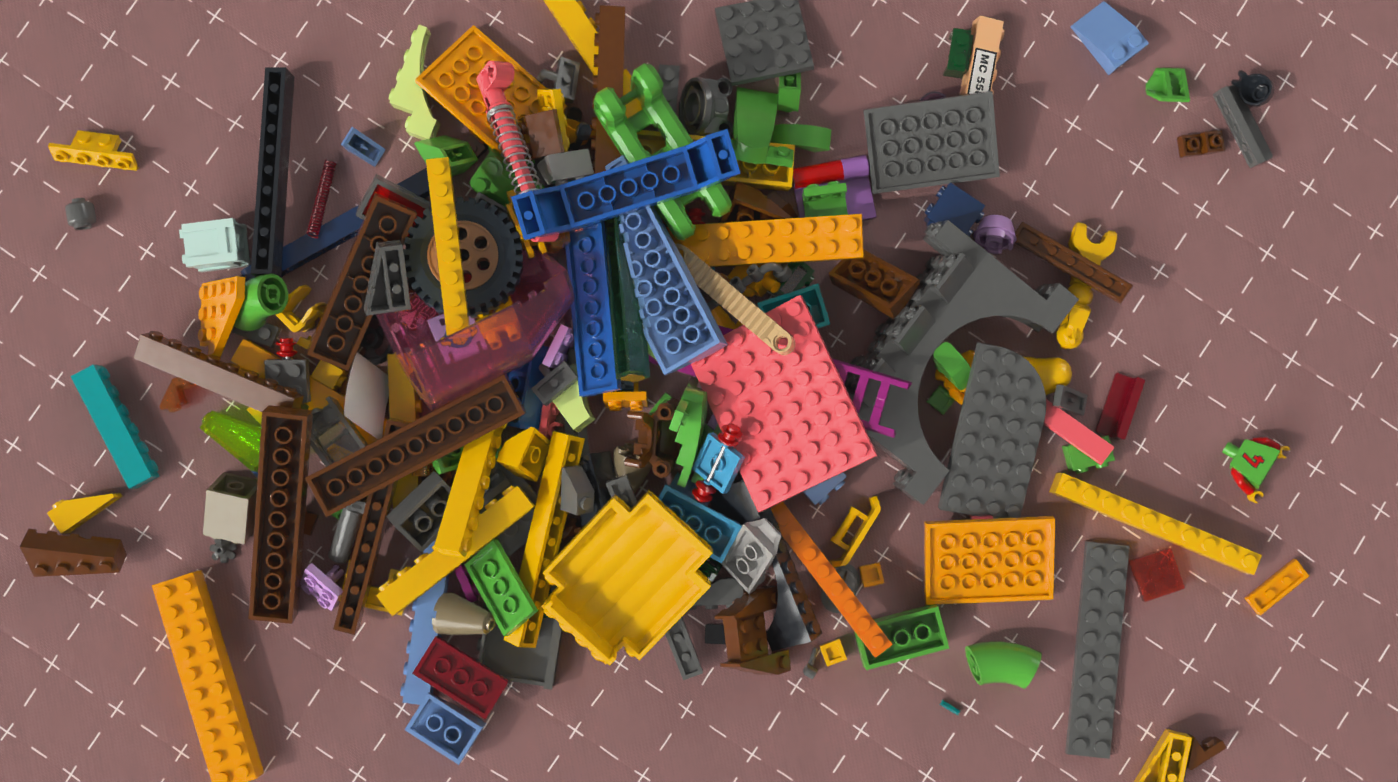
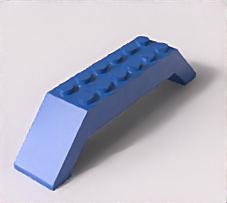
(627, 187)

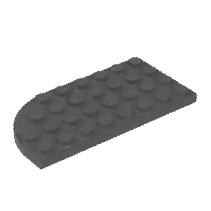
(995, 436)

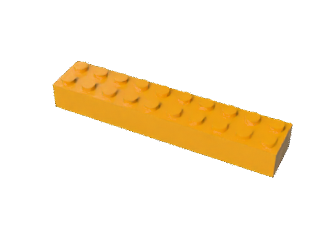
(208, 679)

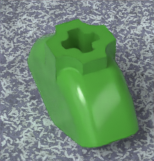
(952, 365)

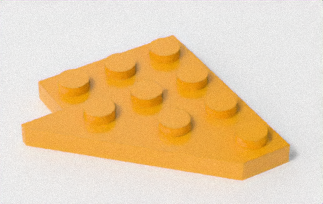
(218, 311)

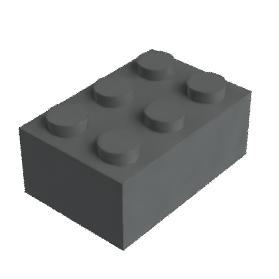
(422, 511)

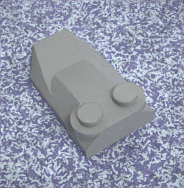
(752, 553)

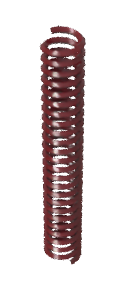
(321, 193)

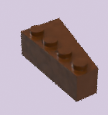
(72, 554)

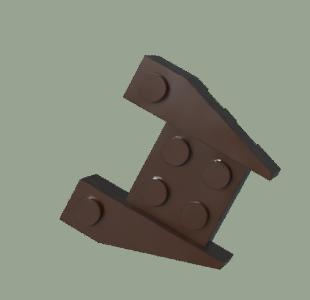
(747, 636)

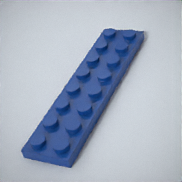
(591, 310)

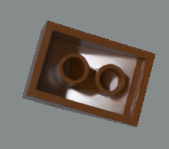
(751, 205)

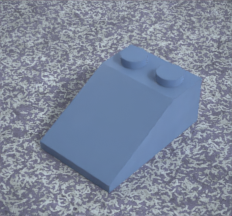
(1109, 37)
(445, 727)

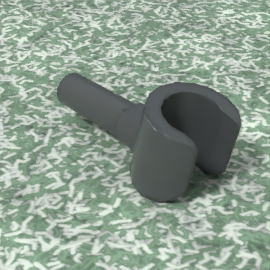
(809, 670)

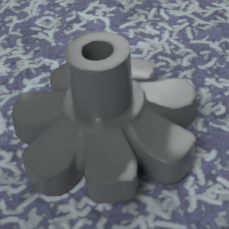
(223, 550)

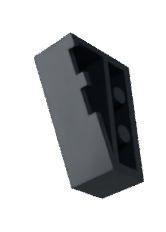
(599, 470)

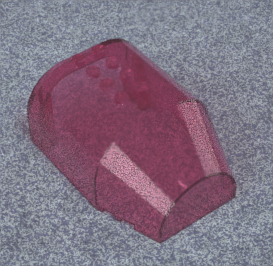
(483, 349)

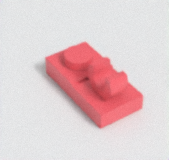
(547, 420)

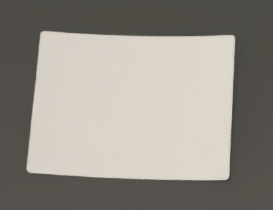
(367, 396)

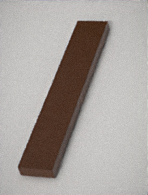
(1072, 263)

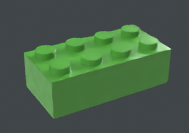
(911, 633)

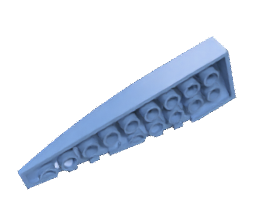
(670, 303)

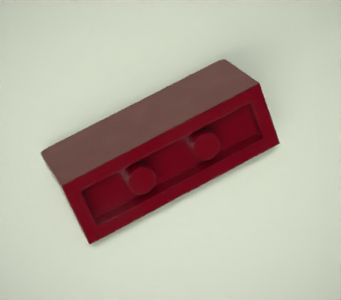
(1120, 406)

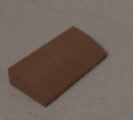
(875, 283)

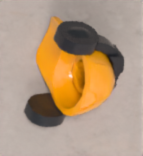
(578, 132)

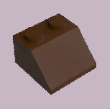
(541, 134)

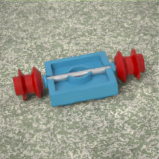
(717, 463)

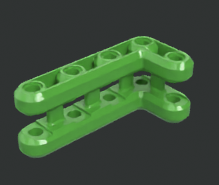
(623, 131)

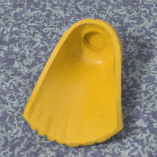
(1052, 372)

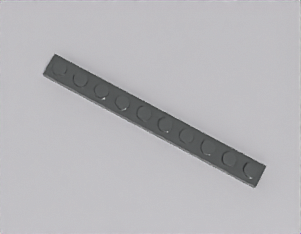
(677, 635)

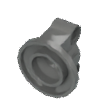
(704, 107)

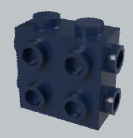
(956, 207)

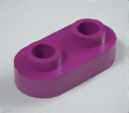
(469, 589)

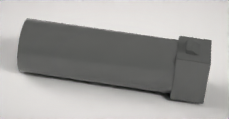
(347, 531)

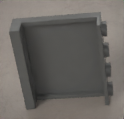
(523, 664)

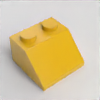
(525, 454)

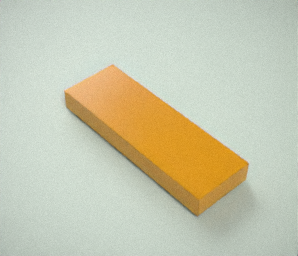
(1277, 586)

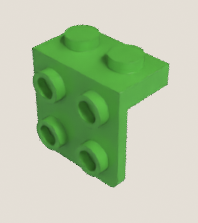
(825, 200)

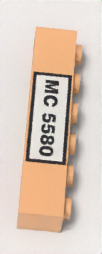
(983, 57)

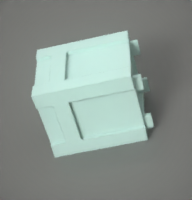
(215, 245)

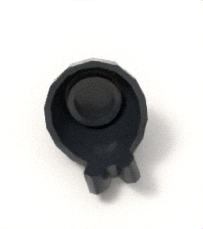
(1254, 88)

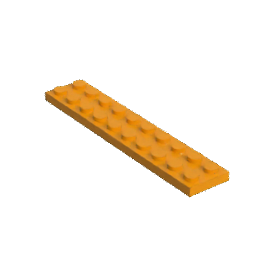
(777, 240)

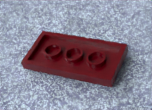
(460, 677)

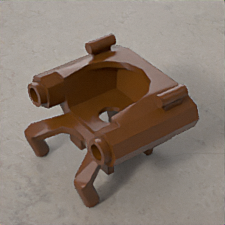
(656, 440)

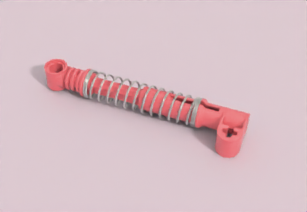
(493, 82)

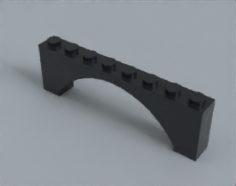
(794, 616)

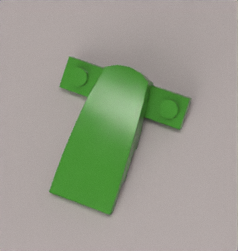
(753, 129)
(691, 419)

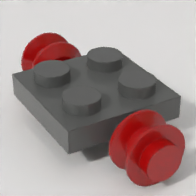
(289, 371)

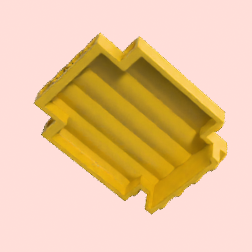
(627, 578)

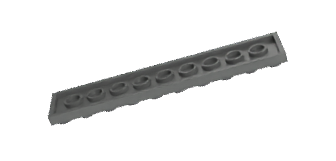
(1097, 650)

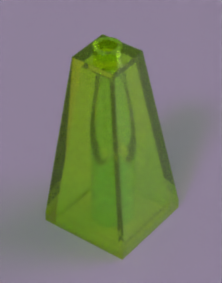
(234, 435)

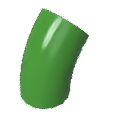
(263, 297)
(1002, 663)

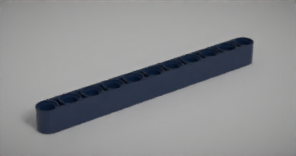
(335, 232)

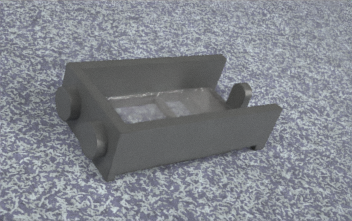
(334, 434)

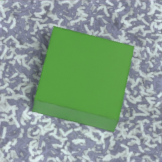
(940, 400)

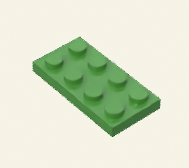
(501, 587)

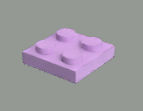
(557, 352)

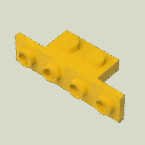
(94, 149)

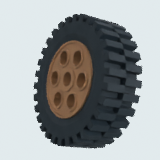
(487, 287)

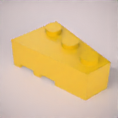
(1167, 759)

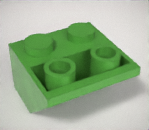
(458, 151)

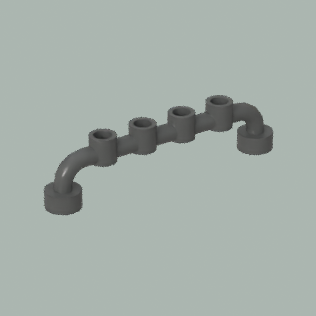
(756, 274)

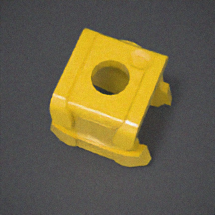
(311, 315)

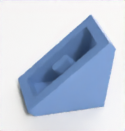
(363, 147)

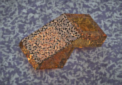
(175, 395)

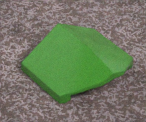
(1168, 85)

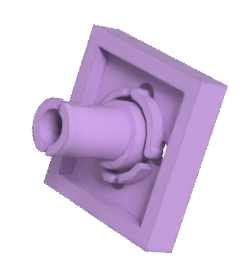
(323, 586)

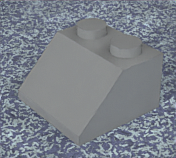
(566, 167)

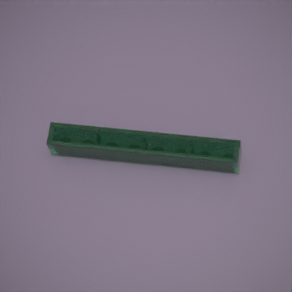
(627, 327)

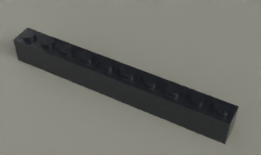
(272, 172)

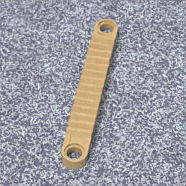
(736, 303)

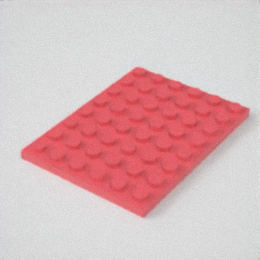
(788, 407)

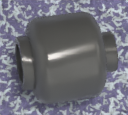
(80, 214)

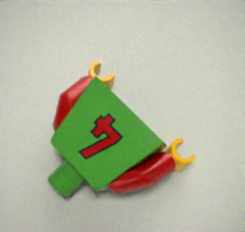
(1253, 463)

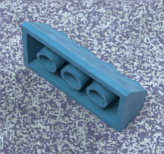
(707, 523)

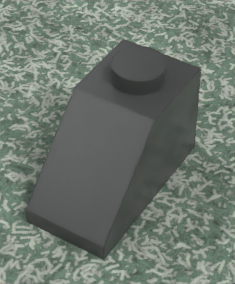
(576, 491)

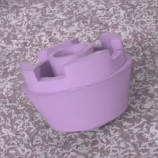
(995, 234)

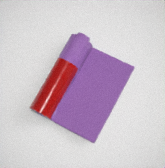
(852, 171)

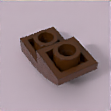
(1201, 144)

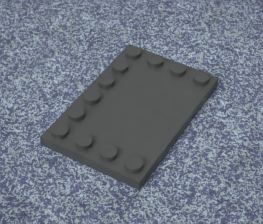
(932, 142)

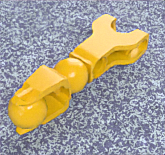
(1071, 328)

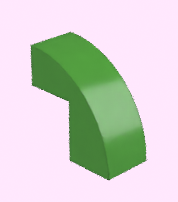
(802, 136)

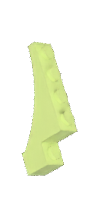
(409, 95)

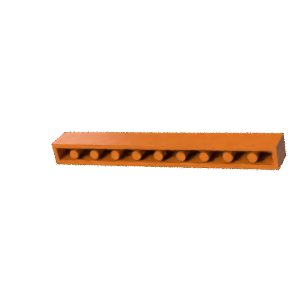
(830, 581)

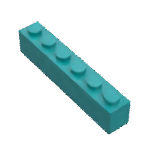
(115, 426)

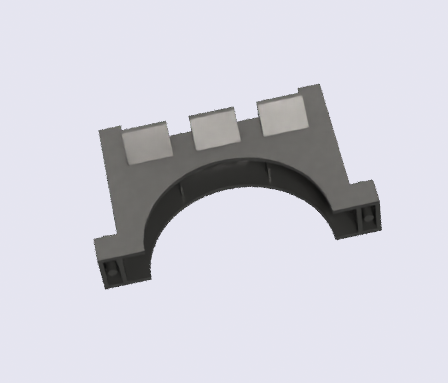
(952, 291)

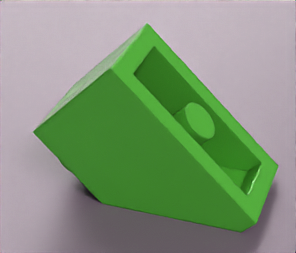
(789, 92)

